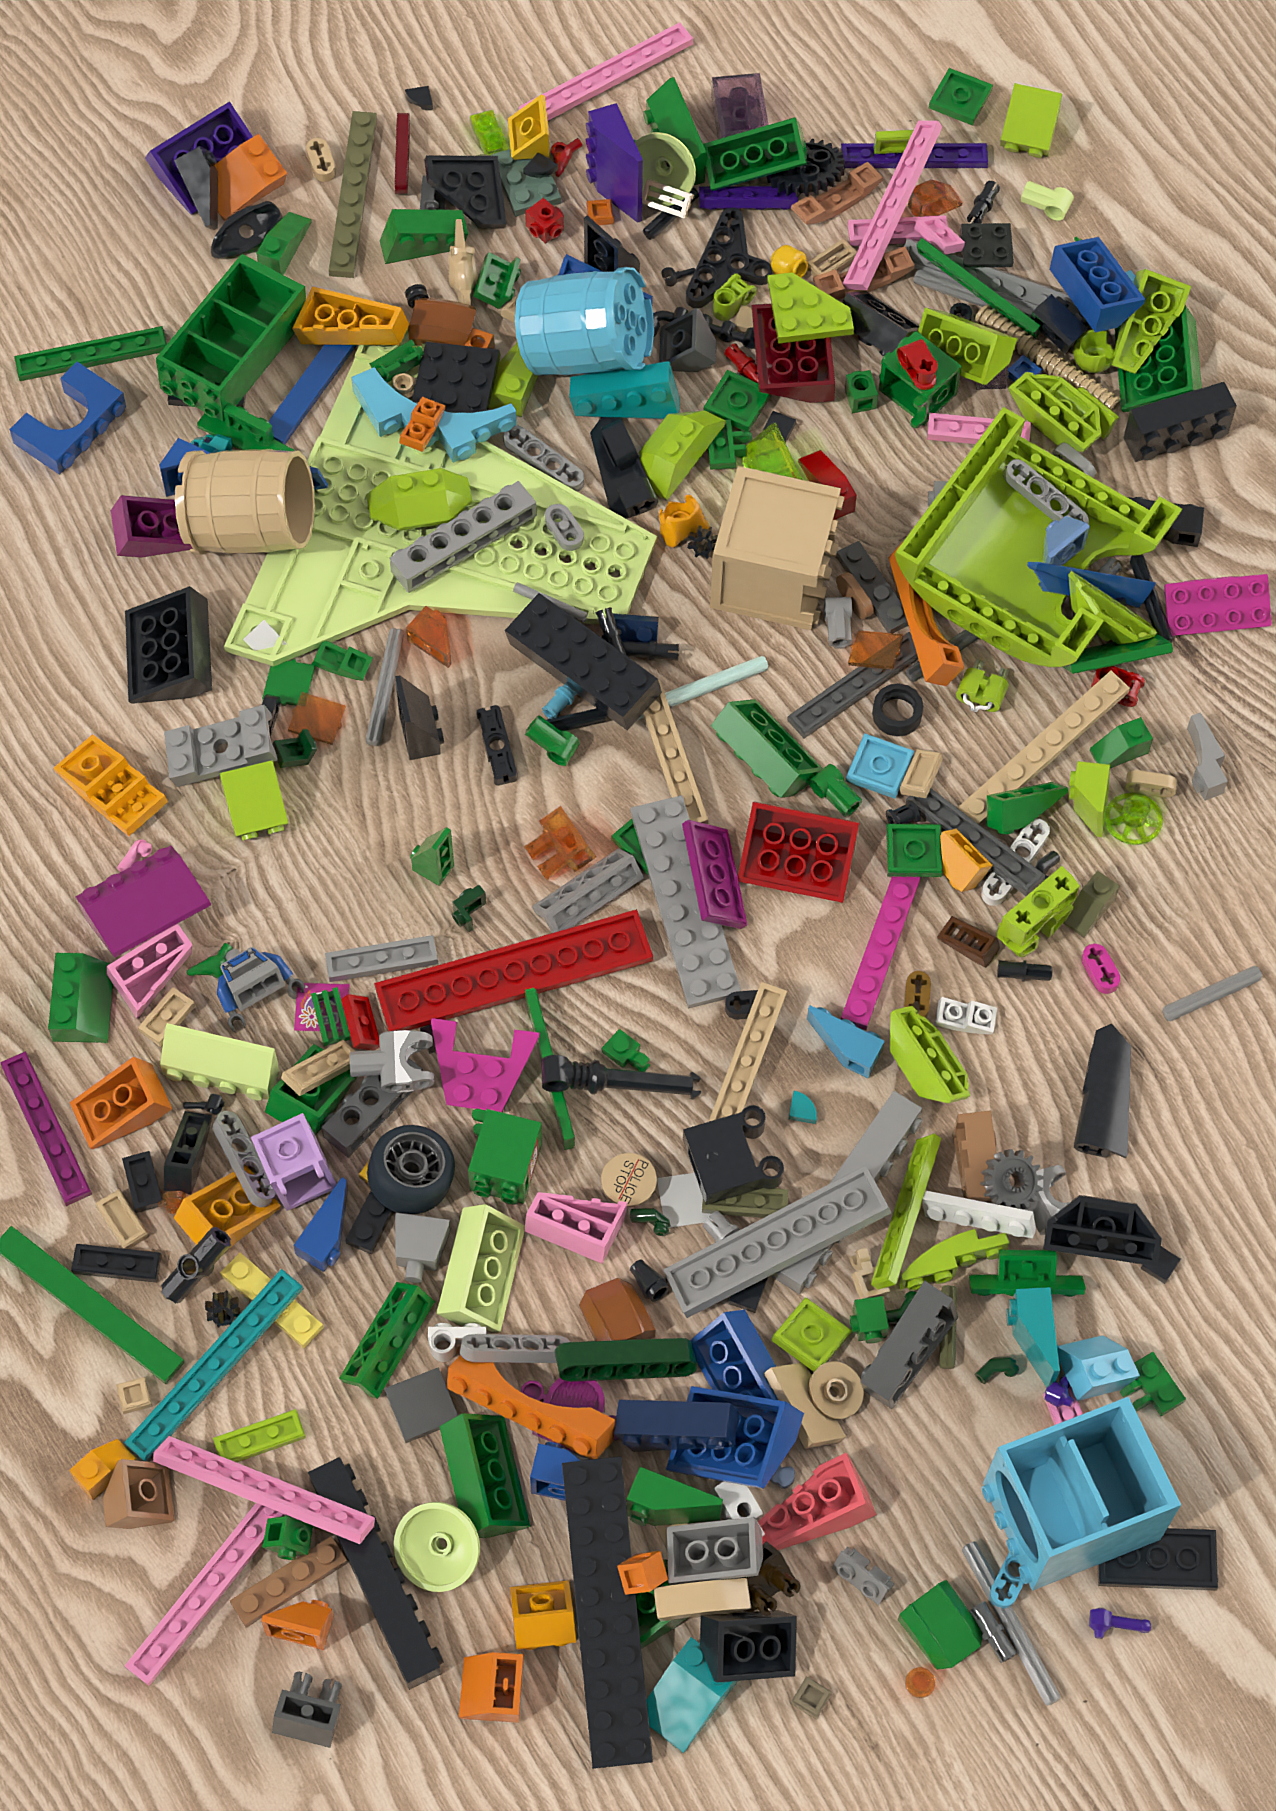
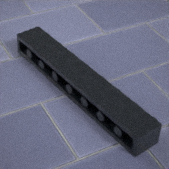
(381, 1582)

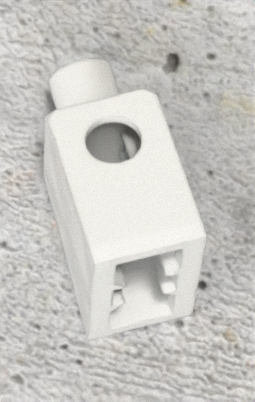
(735, 1497)

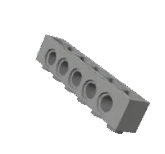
(458, 548)

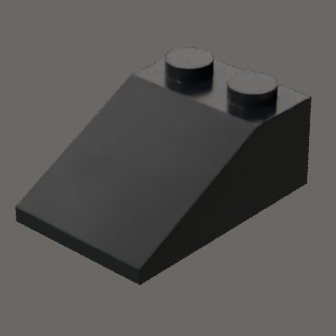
(604, 251)
(418, 721)

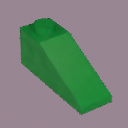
(282, 242)
(1021, 806)
(434, 856)

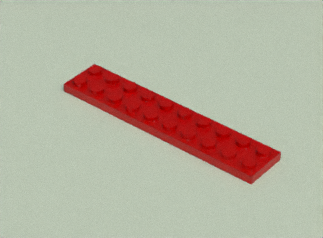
(508, 971)

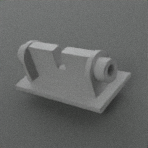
(872, 1584)

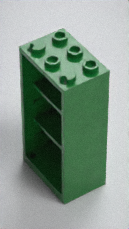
(231, 337)

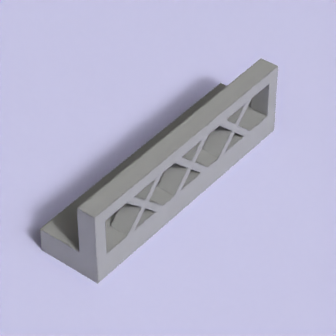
(589, 891)

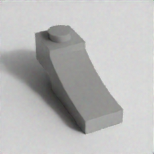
(1208, 776)

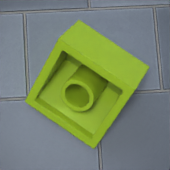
(1090, 793)

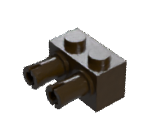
(772, 1578)

